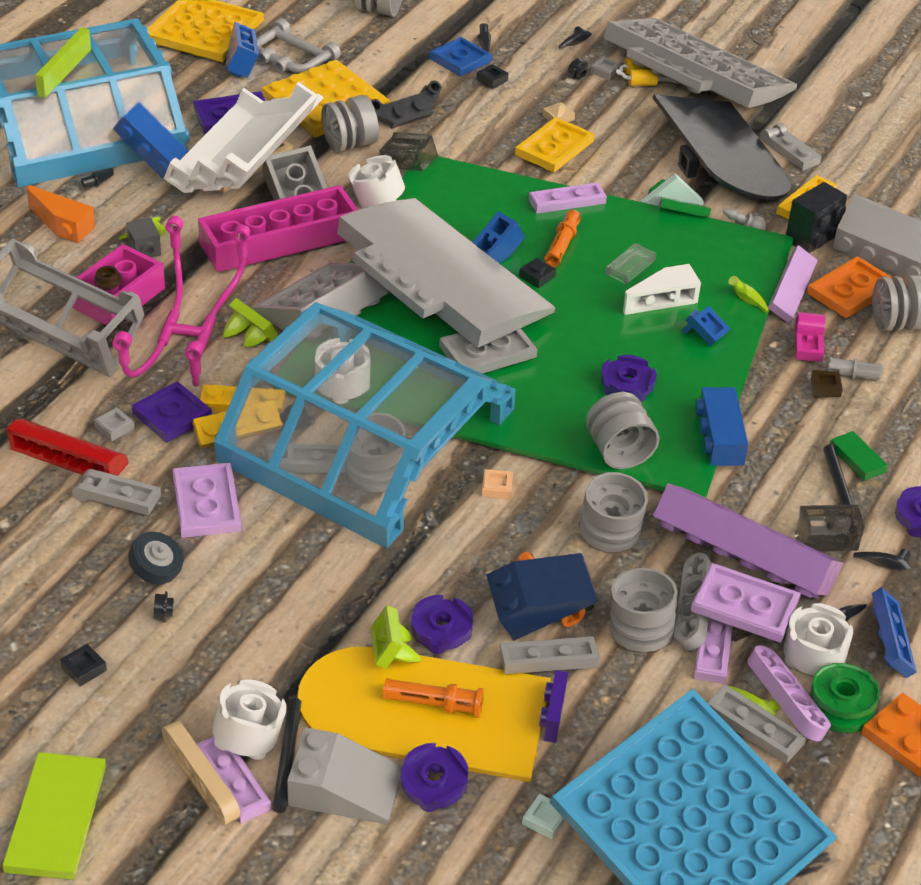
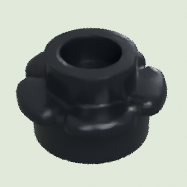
(578, 68)
(163, 606)

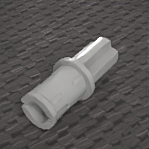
(855, 368)

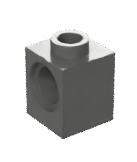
(144, 237)

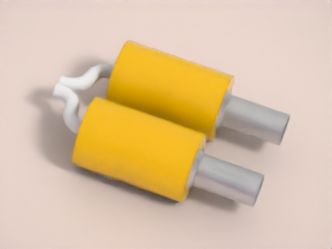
(640, 76)

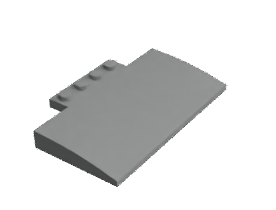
(696, 62)
(440, 271)

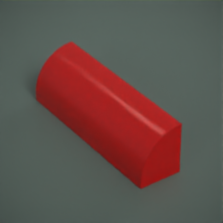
(63, 449)

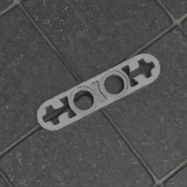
(690, 581)

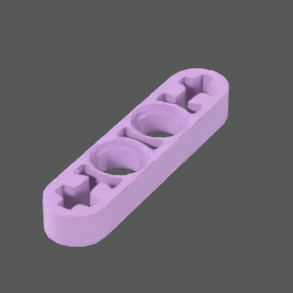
(789, 693)

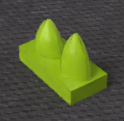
(245, 317)
(390, 639)

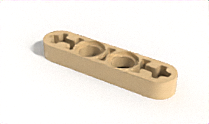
(201, 773)

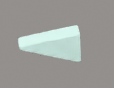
(675, 189)

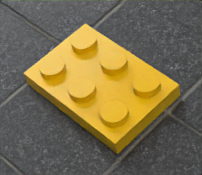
(554, 144)

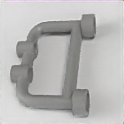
(281, 30)

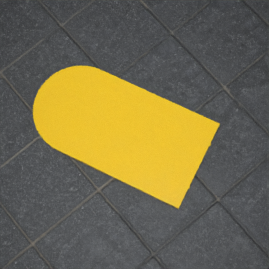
(346, 697)

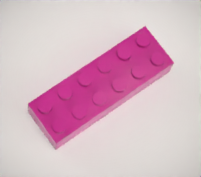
(276, 227)

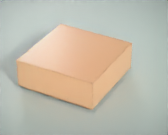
(497, 484)

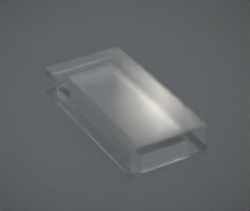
(630, 263)

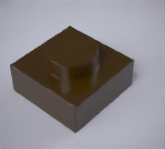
(826, 383)

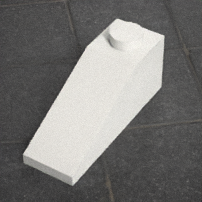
(664, 289)

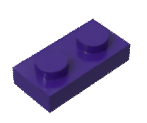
(551, 716)

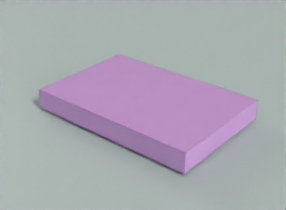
(206, 500)
(745, 602)

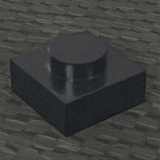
(492, 76)
(688, 162)
(537, 272)
(83, 665)

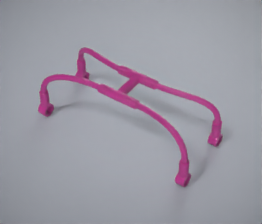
(194, 348)

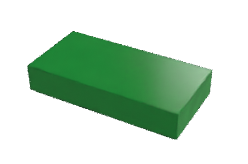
(685, 207)
(859, 456)

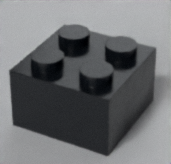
(816, 216)

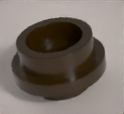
(107, 278)

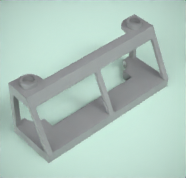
(91, 348)

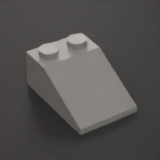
(293, 173)
(342, 778)

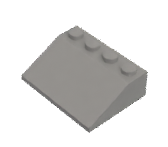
(334, 285)

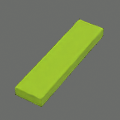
(63, 62)

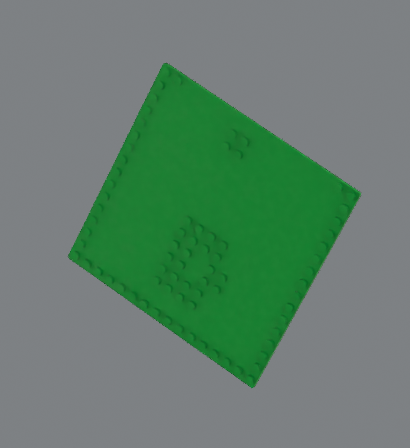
(589, 318)

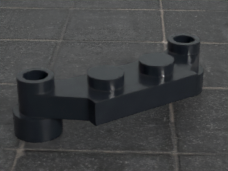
(409, 108)

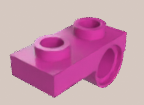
(809, 336)

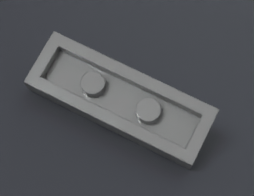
(549, 655)
(757, 724)

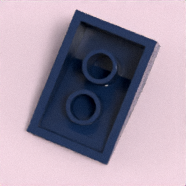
(540, 592)

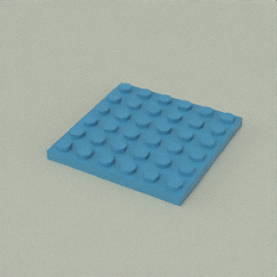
(691, 807)

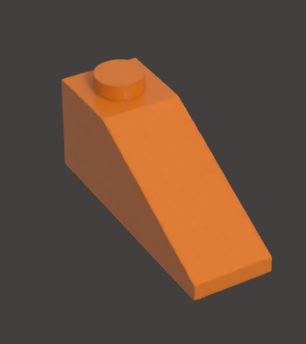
(61, 215)

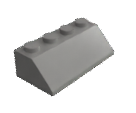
(880, 237)

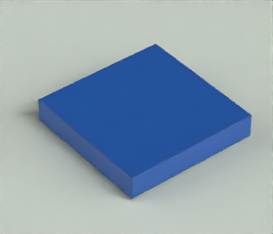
(460, 56)

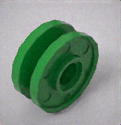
(845, 696)

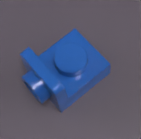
(707, 325)

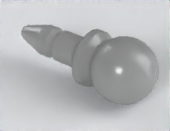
(746, 220)

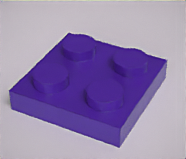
(170, 411)

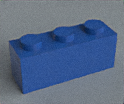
(149, 139)
(722, 426)

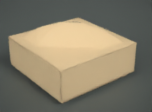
(560, 111)

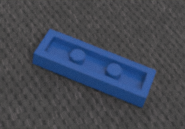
(893, 633)

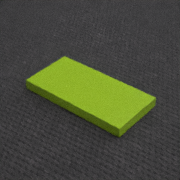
(55, 816)

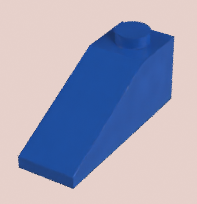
(242, 50)
(500, 237)

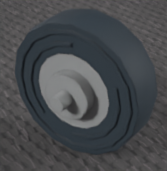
(155, 557)

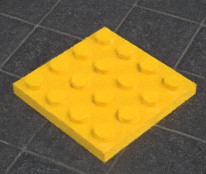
(201, 27)
(329, 80)

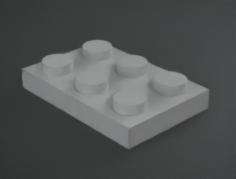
(494, 355)

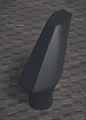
(484, 37)
(97, 178)

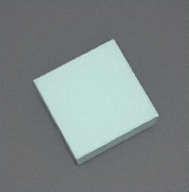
(543, 817)

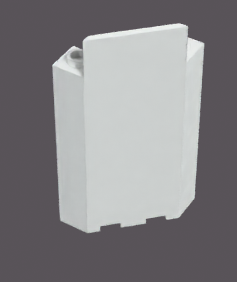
(241, 141)

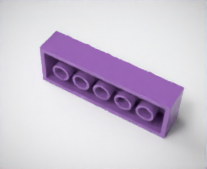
(749, 540)

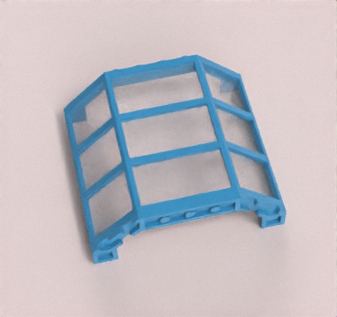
(74, 123)
(349, 417)

